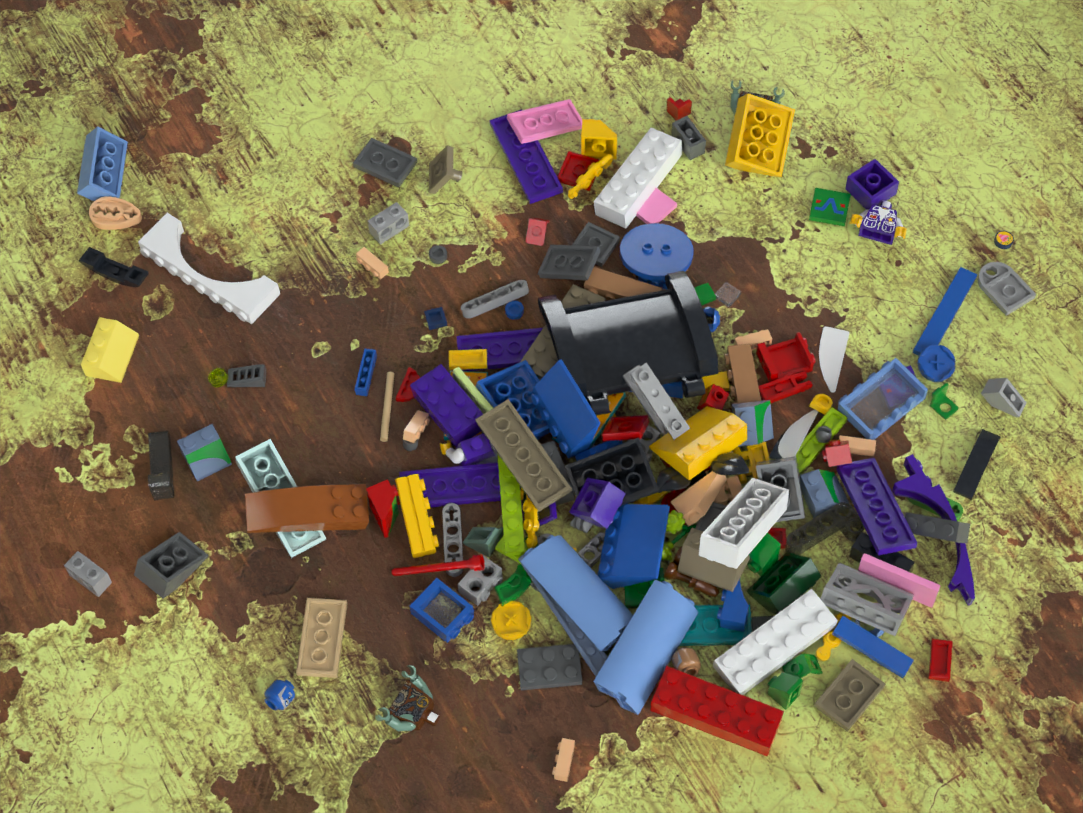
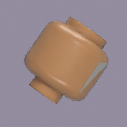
(686, 661)

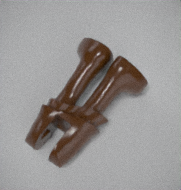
(698, 585)

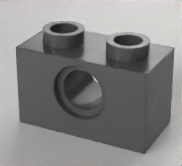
(692, 140)

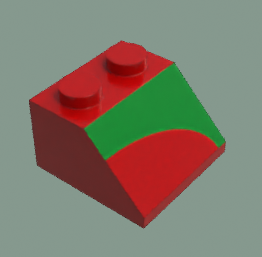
(384, 505)

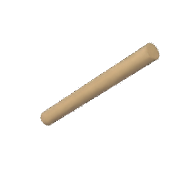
(387, 407)

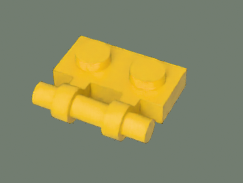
(754, 454)

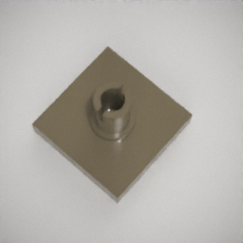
(442, 170)

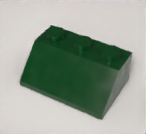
(784, 582)

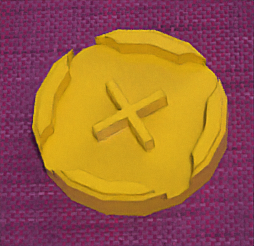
(511, 620)

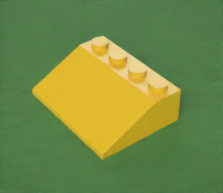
(759, 136)
(710, 435)

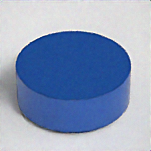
(514, 310)

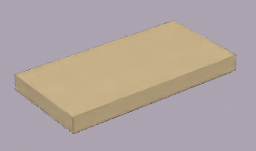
(321, 638)

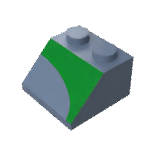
(758, 420)
(204, 452)
(821, 491)

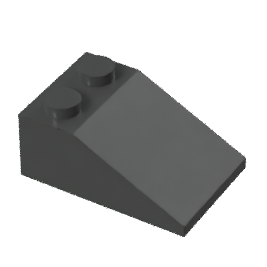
(785, 474)
(169, 564)

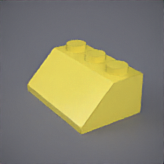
(109, 350)

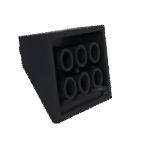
(621, 466)

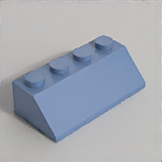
(102, 165)

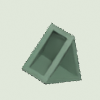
(484, 539)

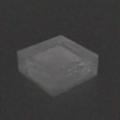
(727, 294)

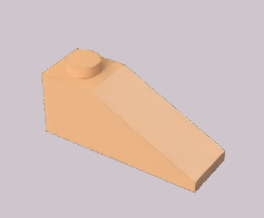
(699, 497)

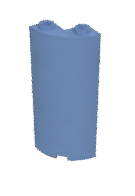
(578, 591)
(646, 646)

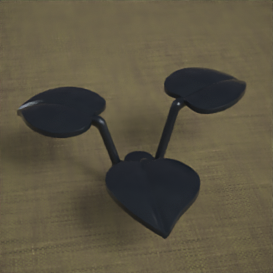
(726, 464)

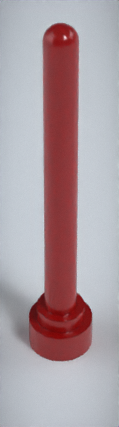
(476, 562)

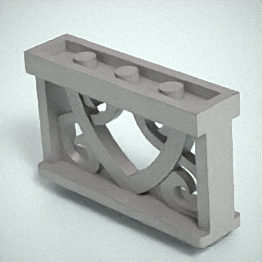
(879, 615)

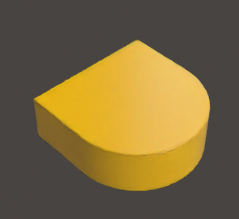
(821, 403)

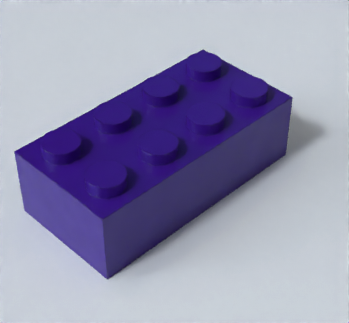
(447, 404)

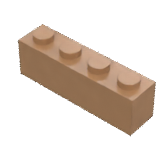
(616, 286)
(742, 374)

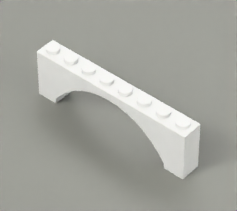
(244, 299)

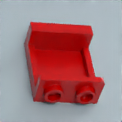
(785, 358)

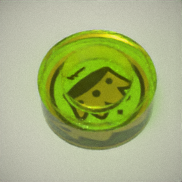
(218, 377)

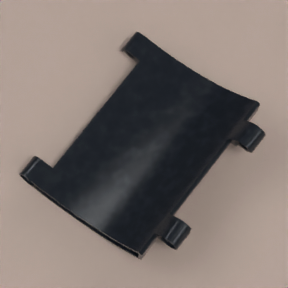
(616, 335)

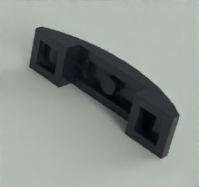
(113, 270)
(976, 464)

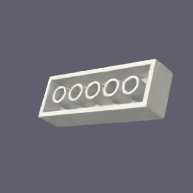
(638, 177)
(743, 523)
(775, 643)

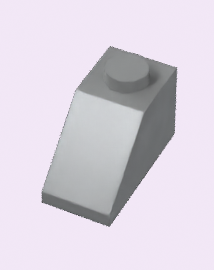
(1003, 396)

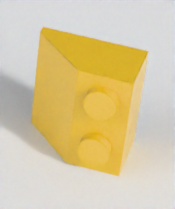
(597, 139)

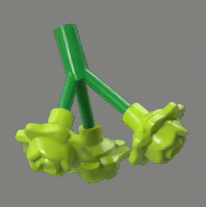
(674, 524)

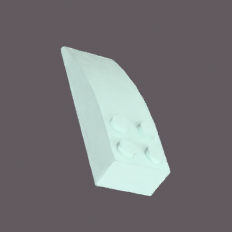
(266, 471)

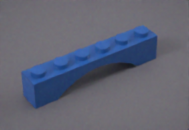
(734, 610)

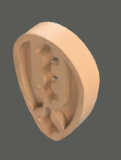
(120, 220)

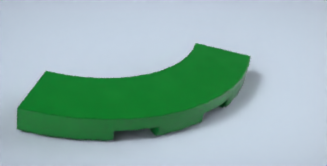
(514, 585)

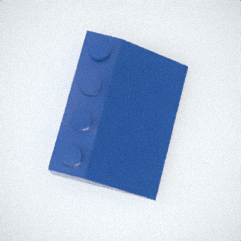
(516, 385)
(565, 410)
(633, 545)

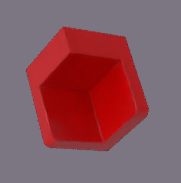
(679, 108)

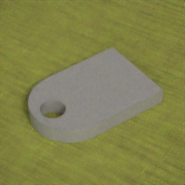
(1004, 288)

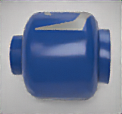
(279, 694)

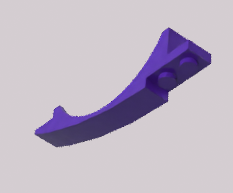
(920, 488)

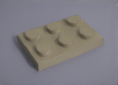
(849, 695)

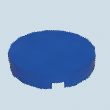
(936, 363)

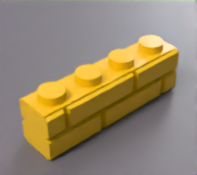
(415, 515)

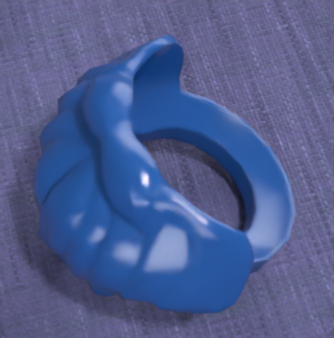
(714, 314)

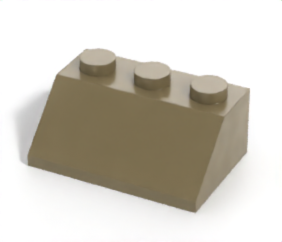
(704, 569)

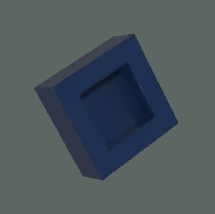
(435, 318)

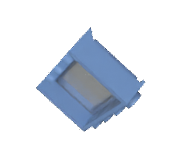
(882, 399)

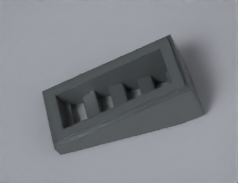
(252, 370)

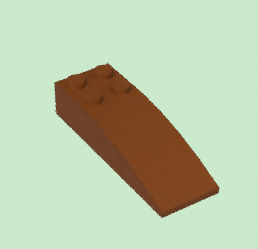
(307, 509)

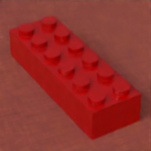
(717, 711)

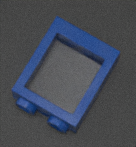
(442, 610)

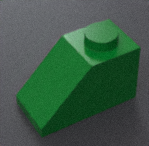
(764, 555)
(785, 689)

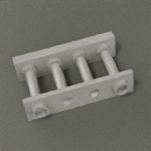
(656, 401)

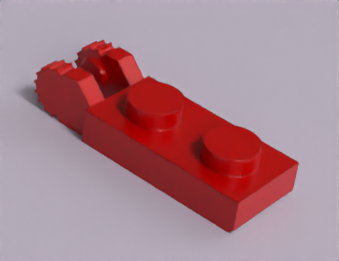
(784, 387)

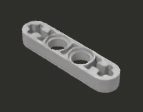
(494, 299)
(455, 539)

